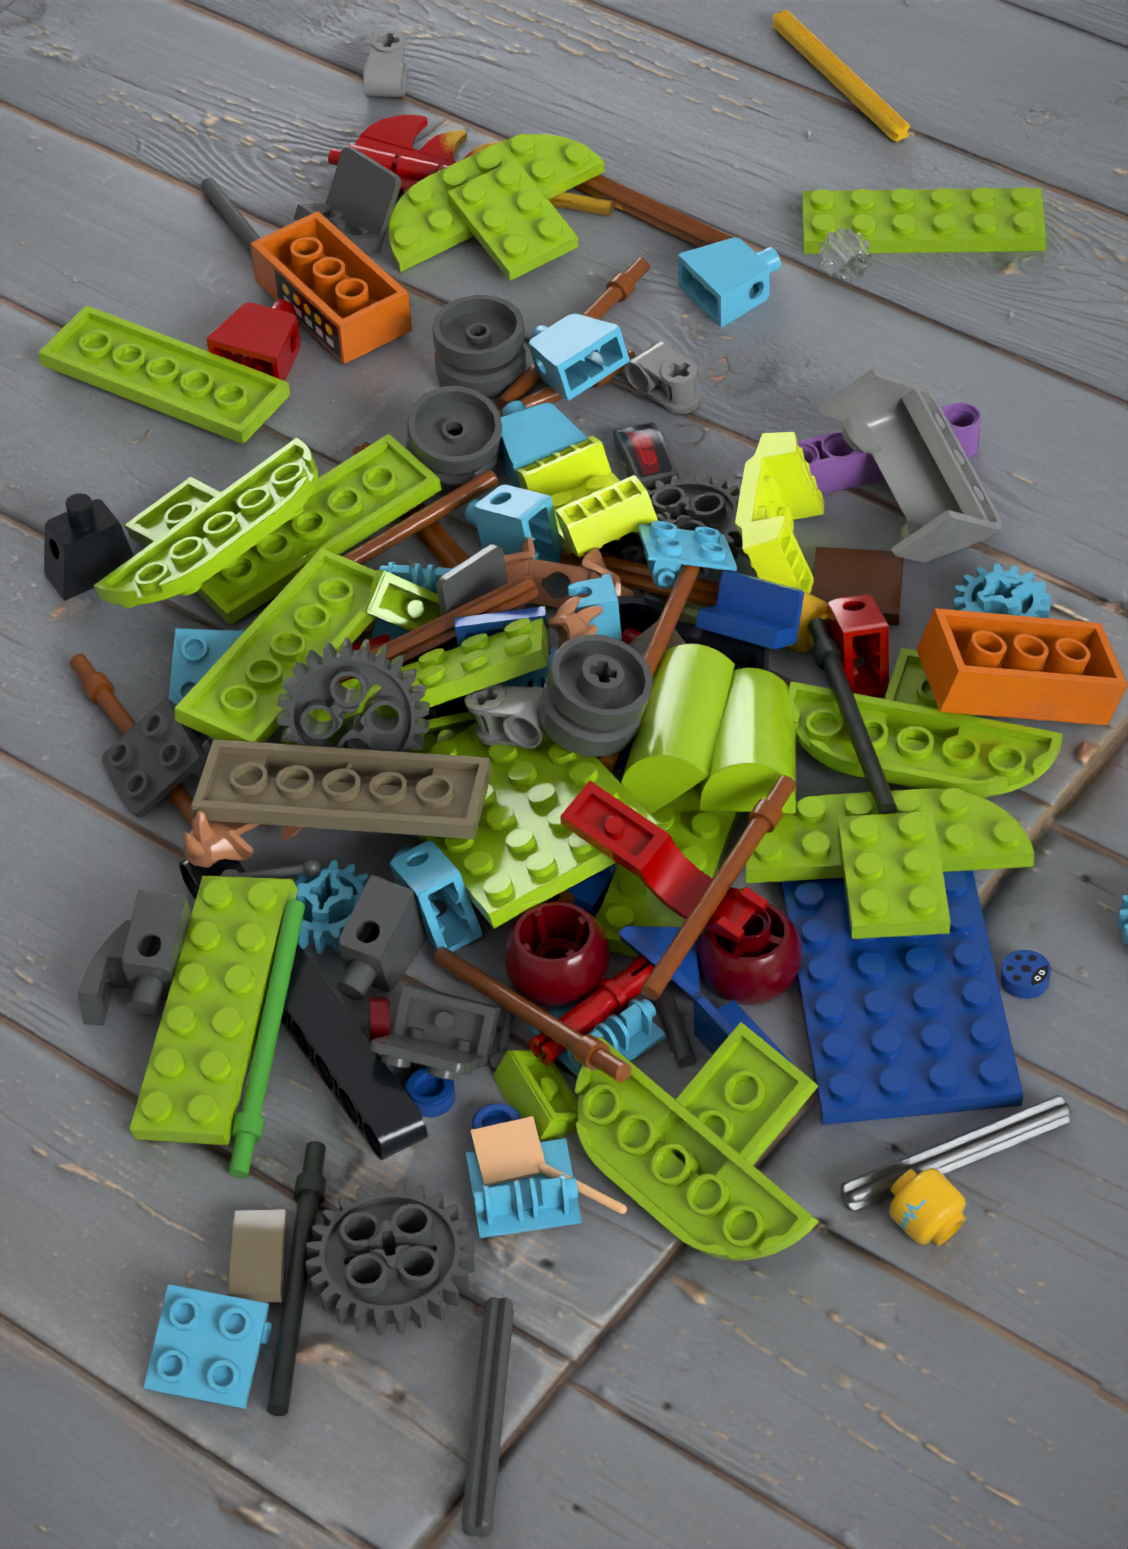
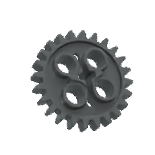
(687, 507)
(320, 689)
(390, 1258)

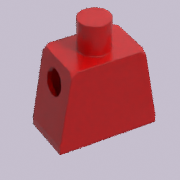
(259, 338)
(863, 632)

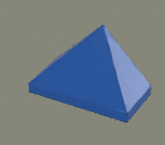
(652, 943)

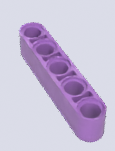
(841, 467)

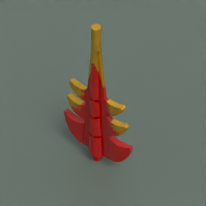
(391, 145)

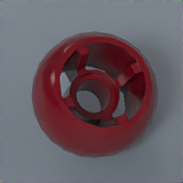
(556, 954)
(758, 965)

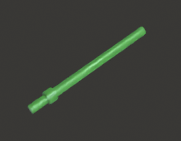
(248, 1123)

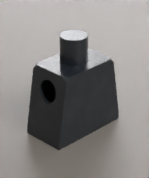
(83, 546)

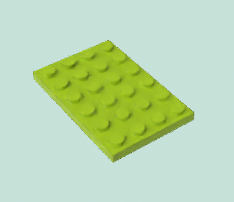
(520, 844)

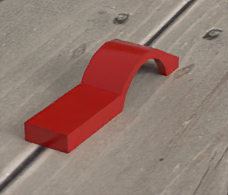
(655, 859)

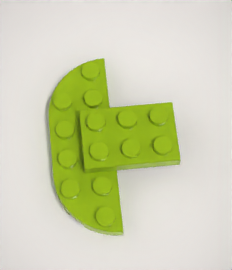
(498, 199)
(204, 530)
(918, 742)
(893, 859)
(697, 1153)

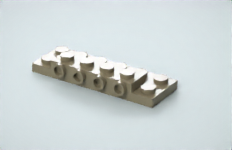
(343, 789)

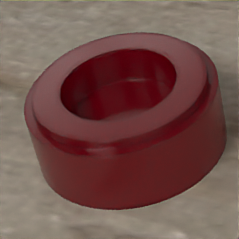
(378, 1017)

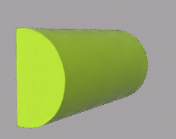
(678, 725)
(752, 744)

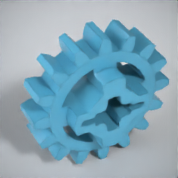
(1003, 593)
(328, 904)

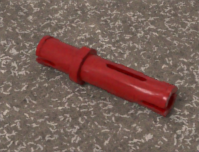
(609, 998)

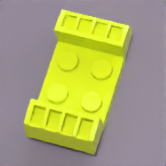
(772, 495)
(587, 497)

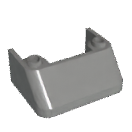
(920, 462)

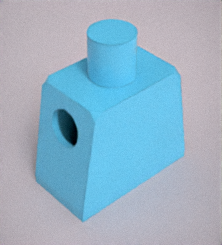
(727, 278)
(577, 353)
(533, 435)
(511, 516)
(437, 879)

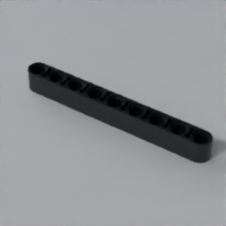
(338, 1048)

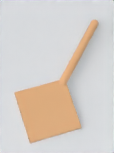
(514, 1152)

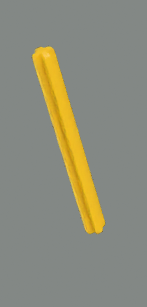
(841, 76)

